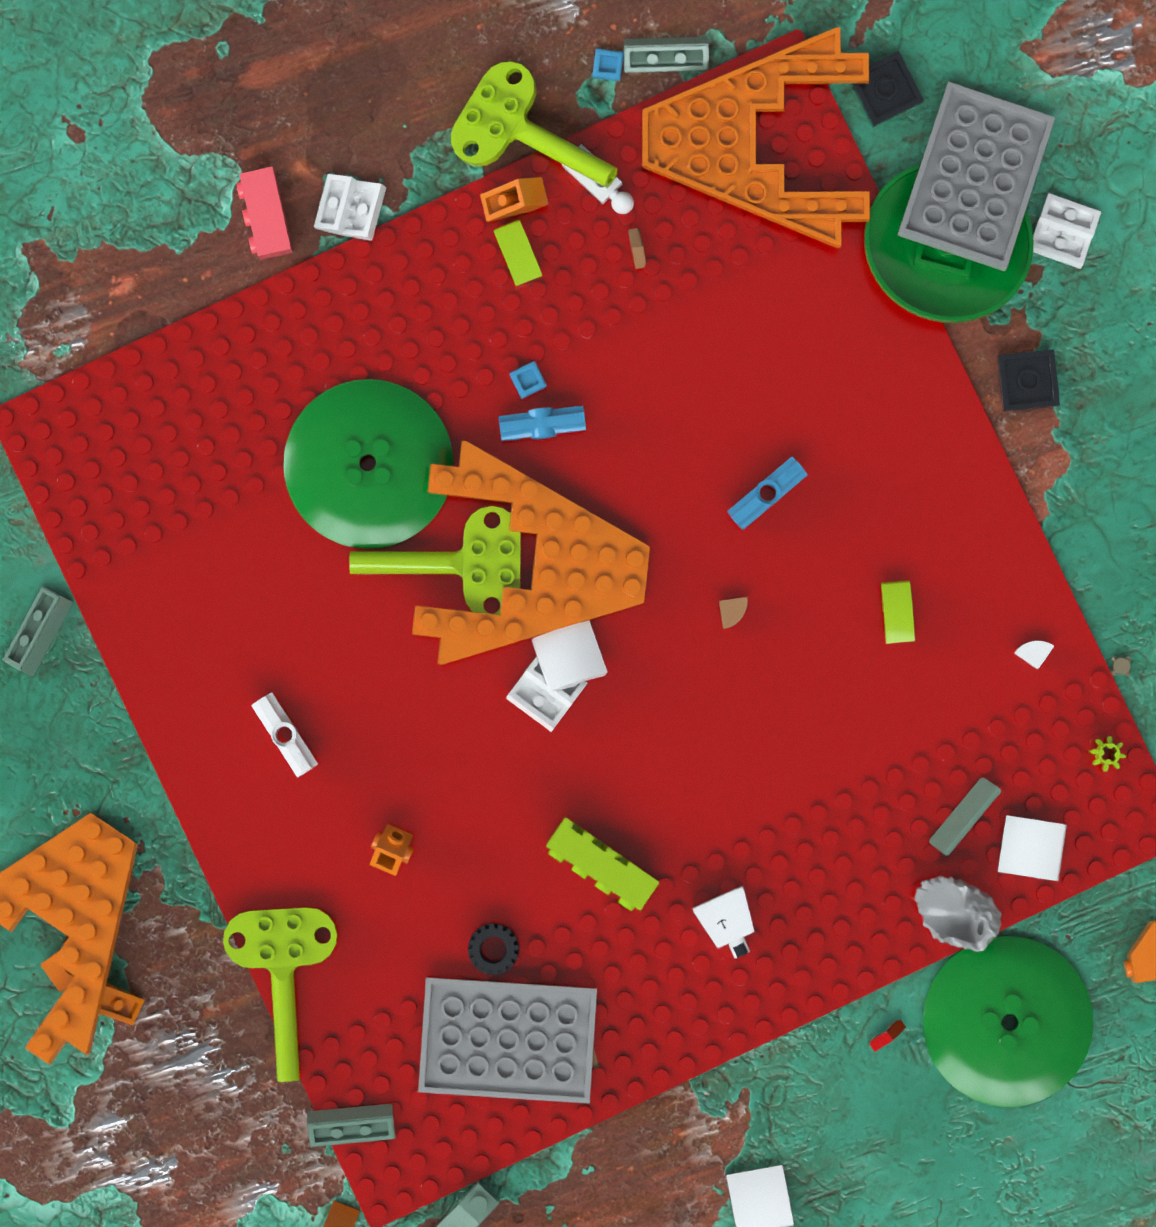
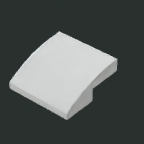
(350, 207)
(1065, 230)
(569, 656)
(534, 698)
(1032, 848)
(760, 1198)

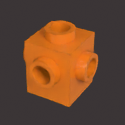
(394, 844)

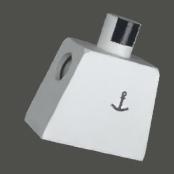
(727, 920)

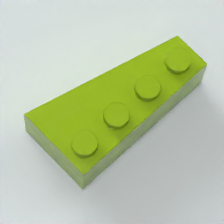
(602, 864)

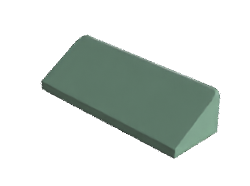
(666, 54)
(37, 631)
(964, 816)
(350, 1125)

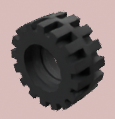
(475, 946)

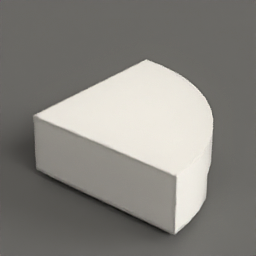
(1034, 652)

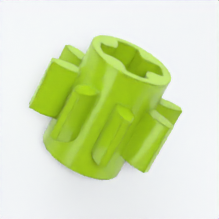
(1115, 754)

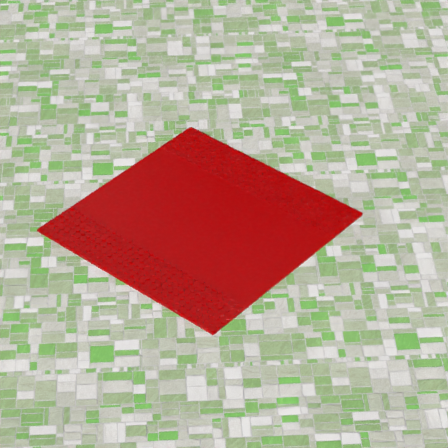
(707, 753)

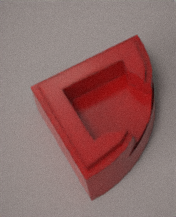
(887, 1036)

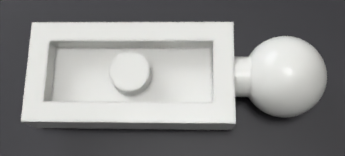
(621, 201)

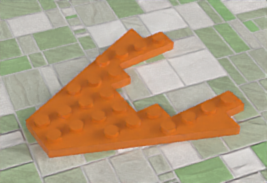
(710, 138)
(578, 567)
(80, 889)

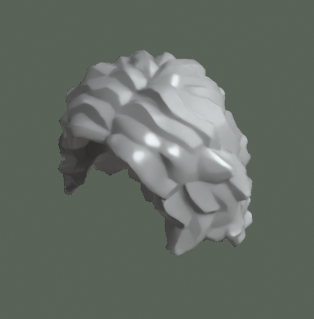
(958, 913)

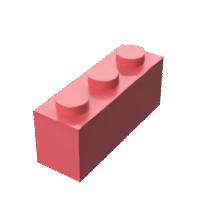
(264, 213)

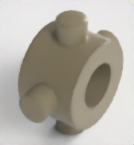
(1121, 666)

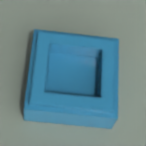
(607, 65)
(528, 380)

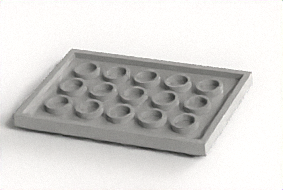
(976, 176)
(507, 1040)

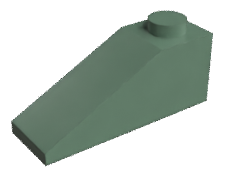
(471, 1208)

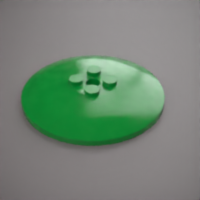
(932, 280)
(325, 470)
(967, 1012)

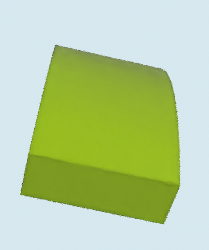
(517, 252)
(897, 611)

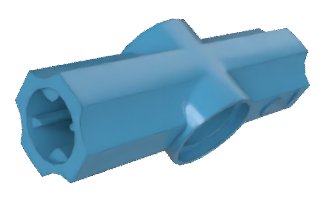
(542, 423)
(781, 480)

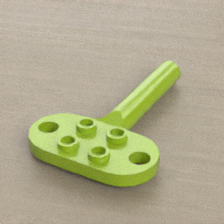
(499, 116)
(485, 562)
(281, 943)

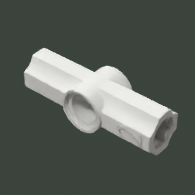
(274, 718)

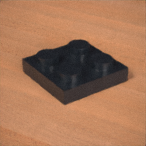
(888, 91)
(1028, 380)

